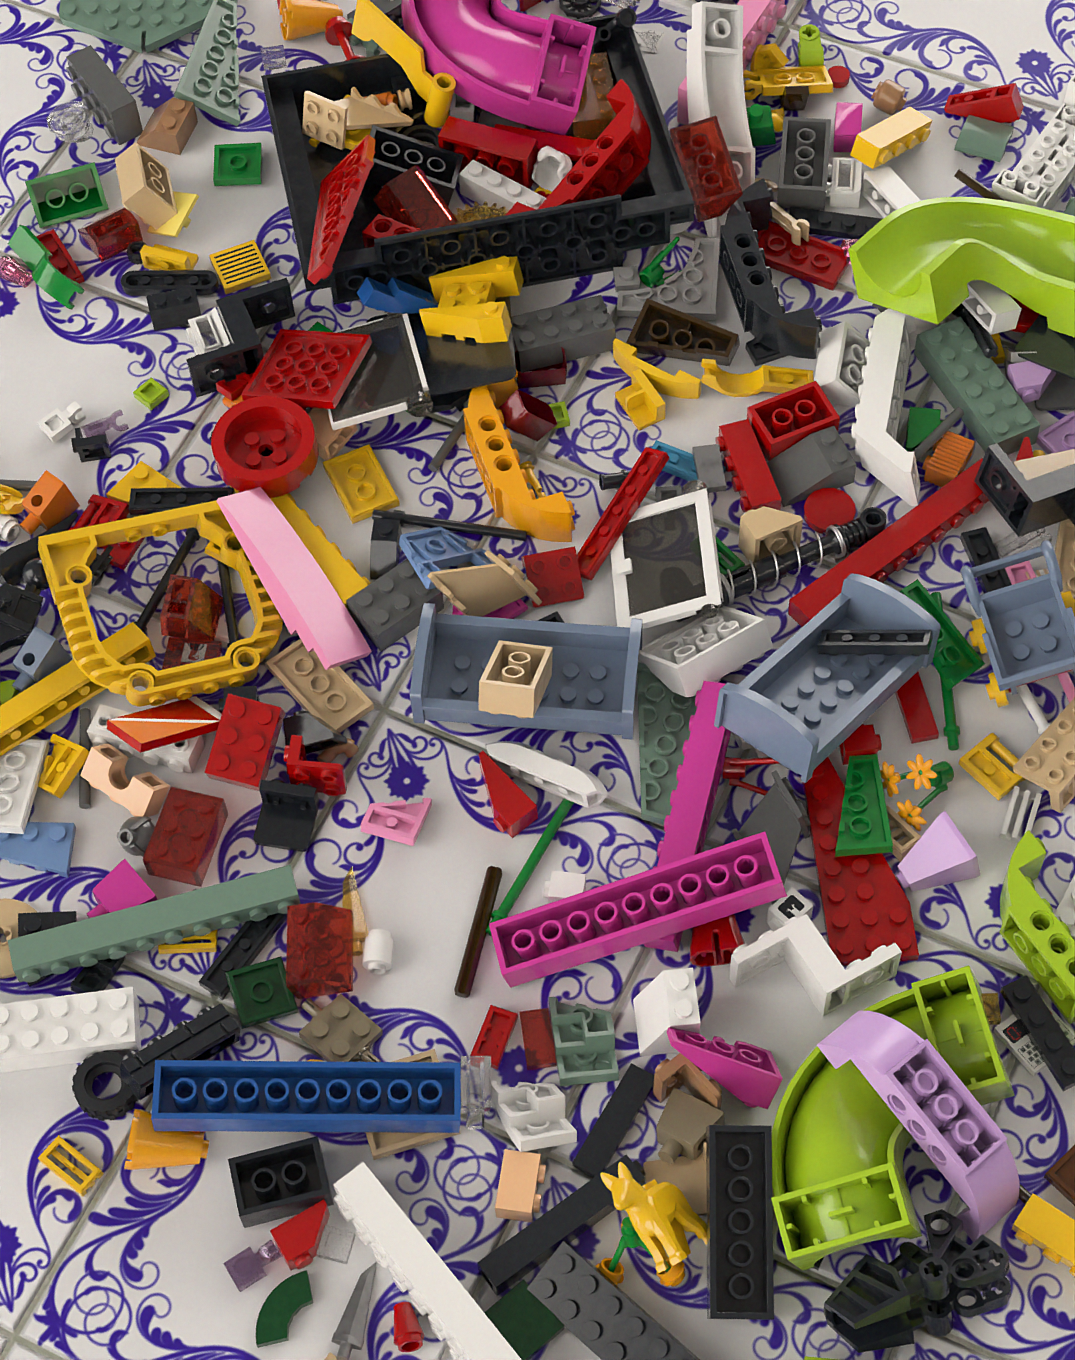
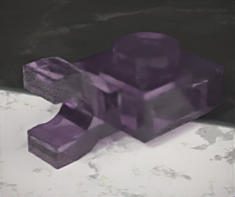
(100, 426)
(247, 1267)

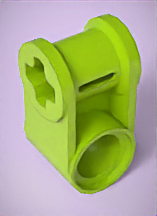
(809, 46)

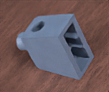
(38, 658)

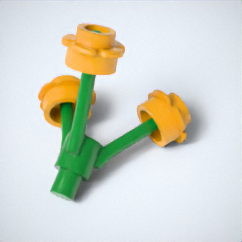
(614, 1269)

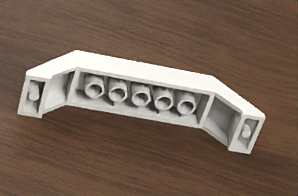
(882, 403)

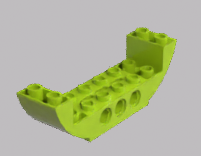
(1034, 930)

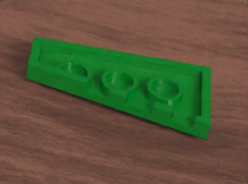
(953, 654)
(864, 815)

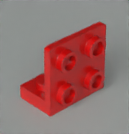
(554, 575)

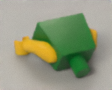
(763, 122)

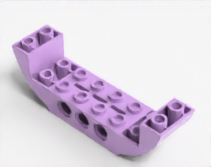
(934, 1111)

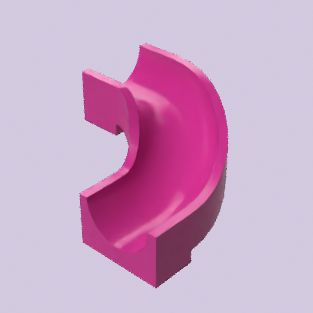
(504, 58)

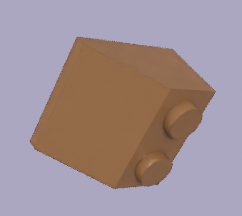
(170, 126)

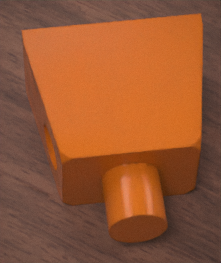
(47, 503)

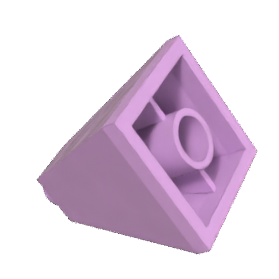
(938, 858)

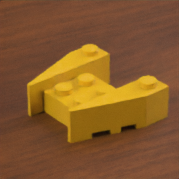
(468, 301)

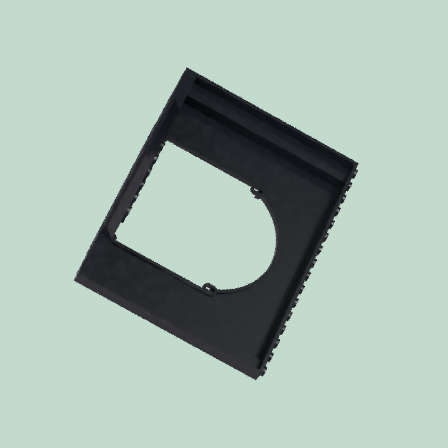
(548, 241)

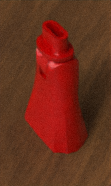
(715, 942)

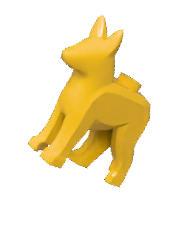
(657, 1214)

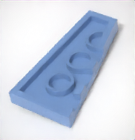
(42, 846)

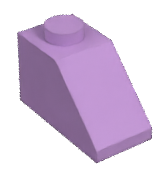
(1029, 379)

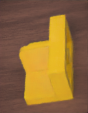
(641, 401)

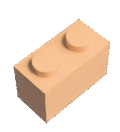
(518, 1186)

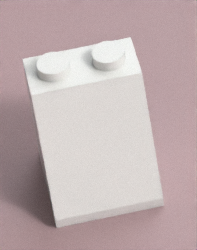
(664, 1004)

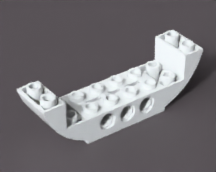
(1047, 165)

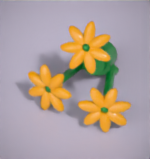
(923, 773)

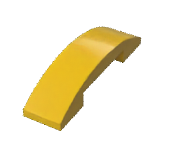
(680, 386)

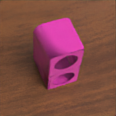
(847, 125)

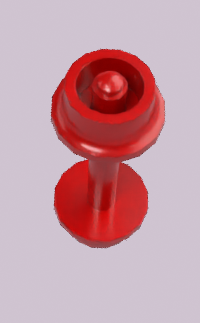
(338, 33)

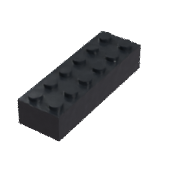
(739, 1222)

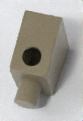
(684, 1126)

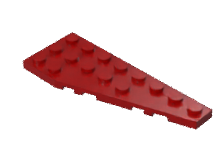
(336, 205)
(857, 892)

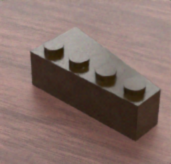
(681, 336)

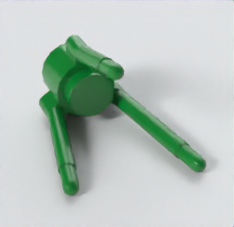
(654, 272)

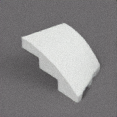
(533, 1115)

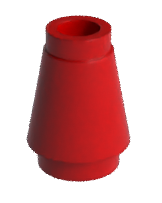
(407, 1330)

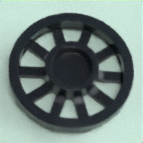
(580, 5)

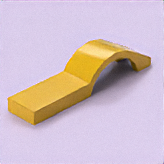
(764, 379)

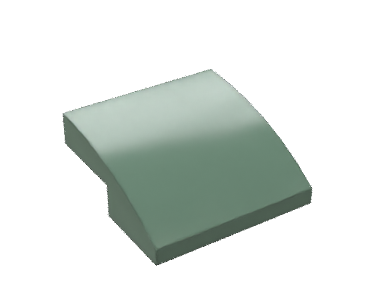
(984, 138)

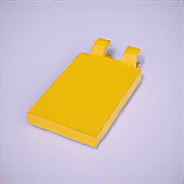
(773, 80)

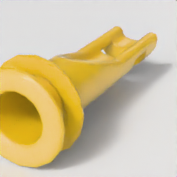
(527, 465)

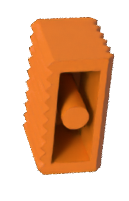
(949, 458)

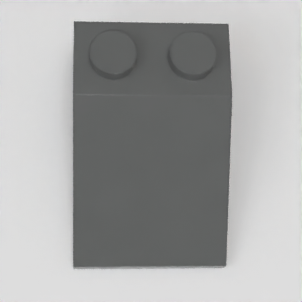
(812, 464)

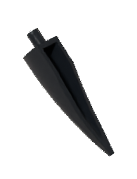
(16, 557)

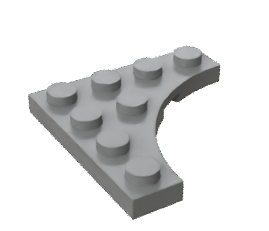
(687, 291)

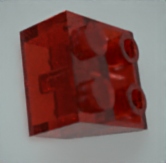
(111, 233)
(190, 609)

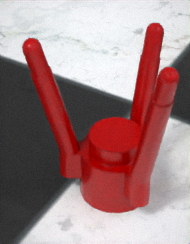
(736, 768)

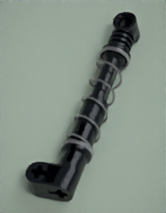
(775, 567)

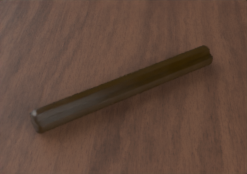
(478, 932)

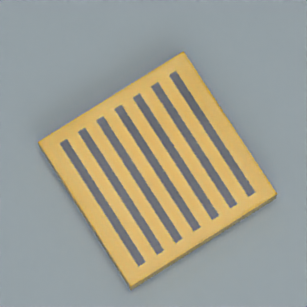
(240, 267)

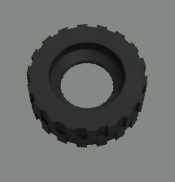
(83, 1082)

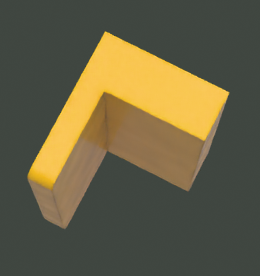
(167, 258)

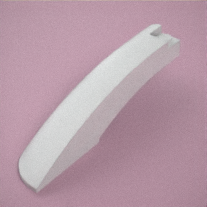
(717, 86)

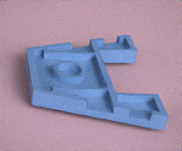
(437, 549)

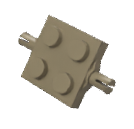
(340, 1031)

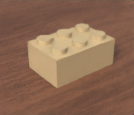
(145, 186)
(515, 679)

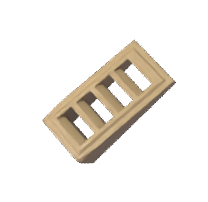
(901, 848)

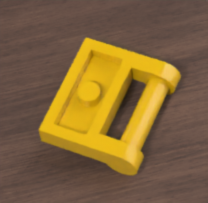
(988, 769)

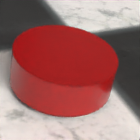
(839, 76)

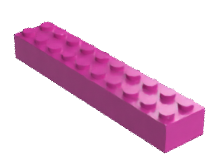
(637, 909)

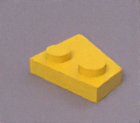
(61, 766)

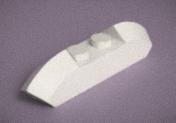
(551, 775)

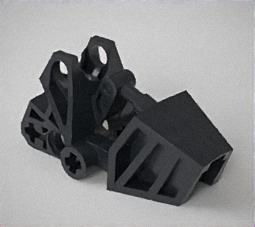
(874, 1303)

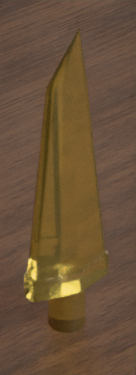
(352, 901)

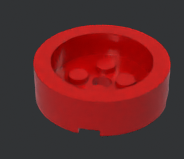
(261, 424)

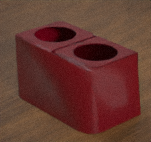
(542, 376)
(528, 415)

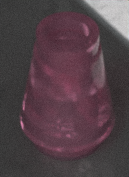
(14, 272)

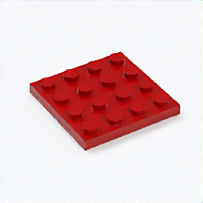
(308, 367)

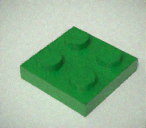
(237, 164)

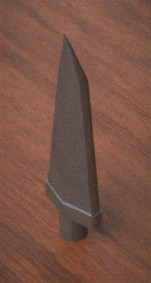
(353, 1321)

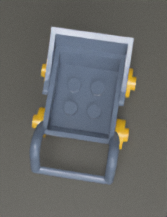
(1026, 624)

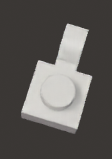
(59, 423)

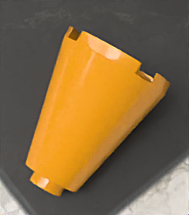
(305, 17)
(162, 1148)

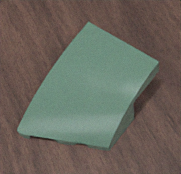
(583, 1043)

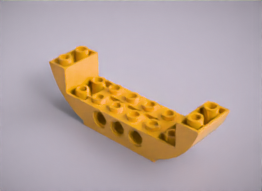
(498, 467)

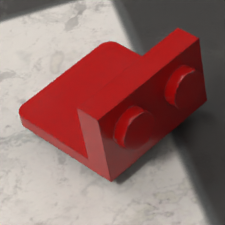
(325, 777)

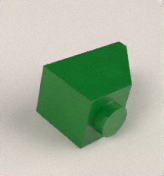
(920, 425)

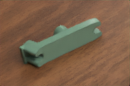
(371, 46)

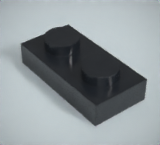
(39, 921)

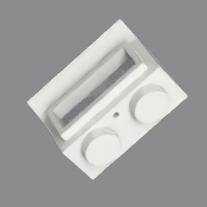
(845, 182)
(207, 333)

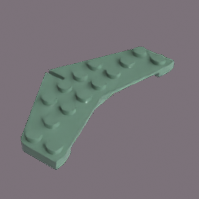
(133, 20)

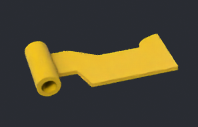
(437, 90)

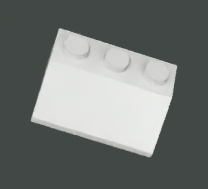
(841, 364)

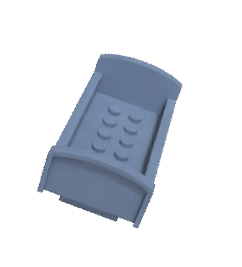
(588, 686)
(810, 702)

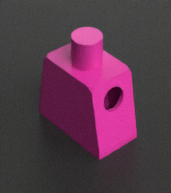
(120, 890)

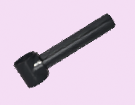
(981, 335)

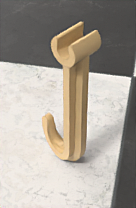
(797, 228)

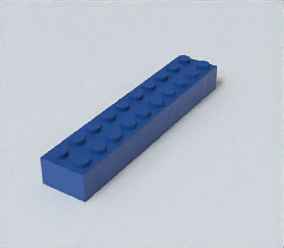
(306, 1096)

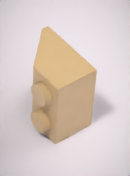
(768, 531)

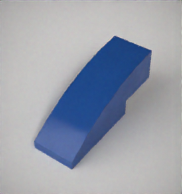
(395, 296)

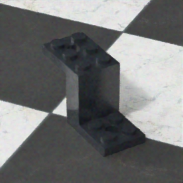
(240, 317)
(1023, 502)

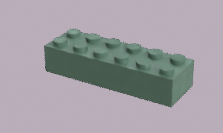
(975, 385)

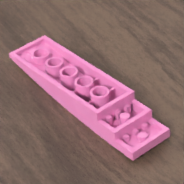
(294, 579)

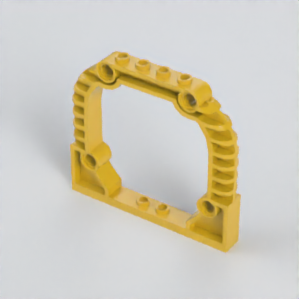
(68, 558)

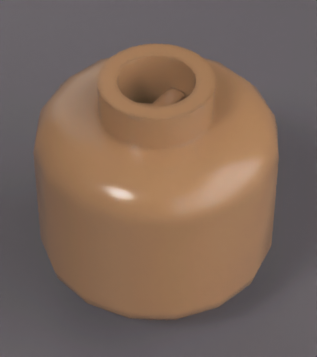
(889, 97)

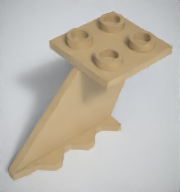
(330, 119)
(484, 587)

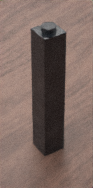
(559, 1224)

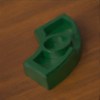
(280, 1309)

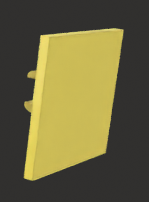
(184, 205)

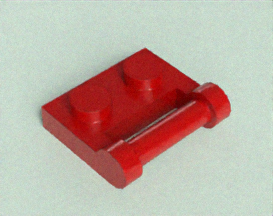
(108, 511)

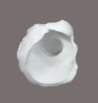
(550, 167)

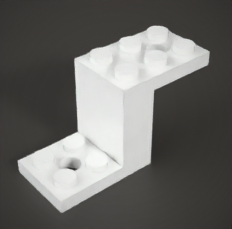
(814, 964)

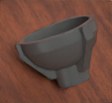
(140, 833)

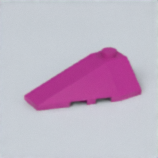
(740, 1068)

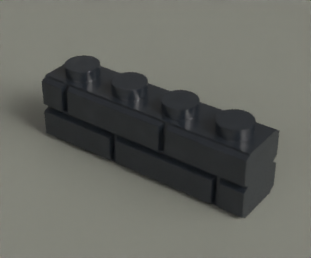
(191, 1040)

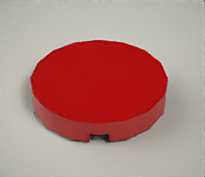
(828, 508)

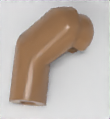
(330, 754)

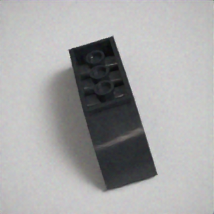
(750, 279)

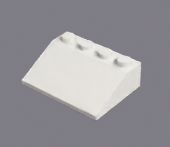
(706, 649)

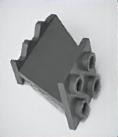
(781, 819)

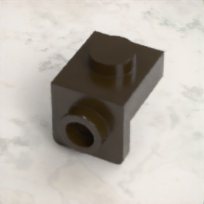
(794, 98)

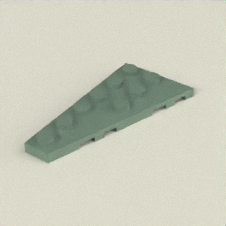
(213, 65)
(662, 733)

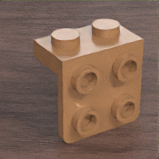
(682, 1072)

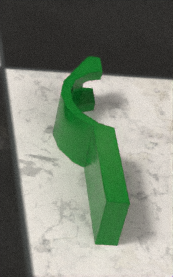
(45, 275)

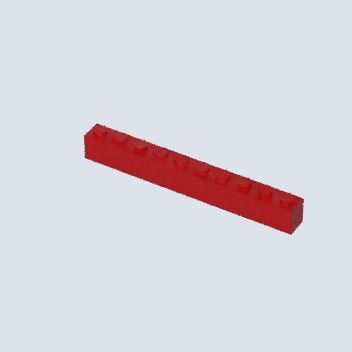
(897, 543)

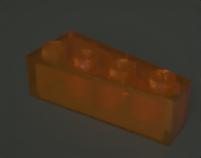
(594, 108)

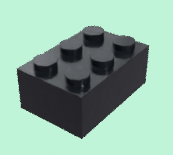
(279, 1181)

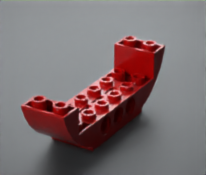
(610, 161)

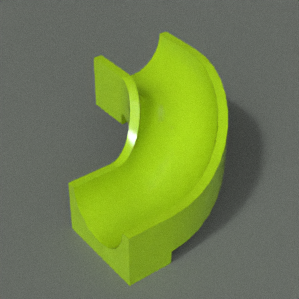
(934, 247)
(844, 1148)

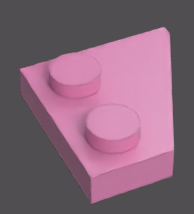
(396, 820)

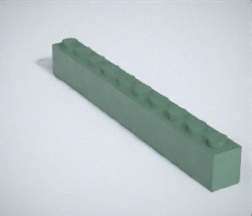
(153, 924)

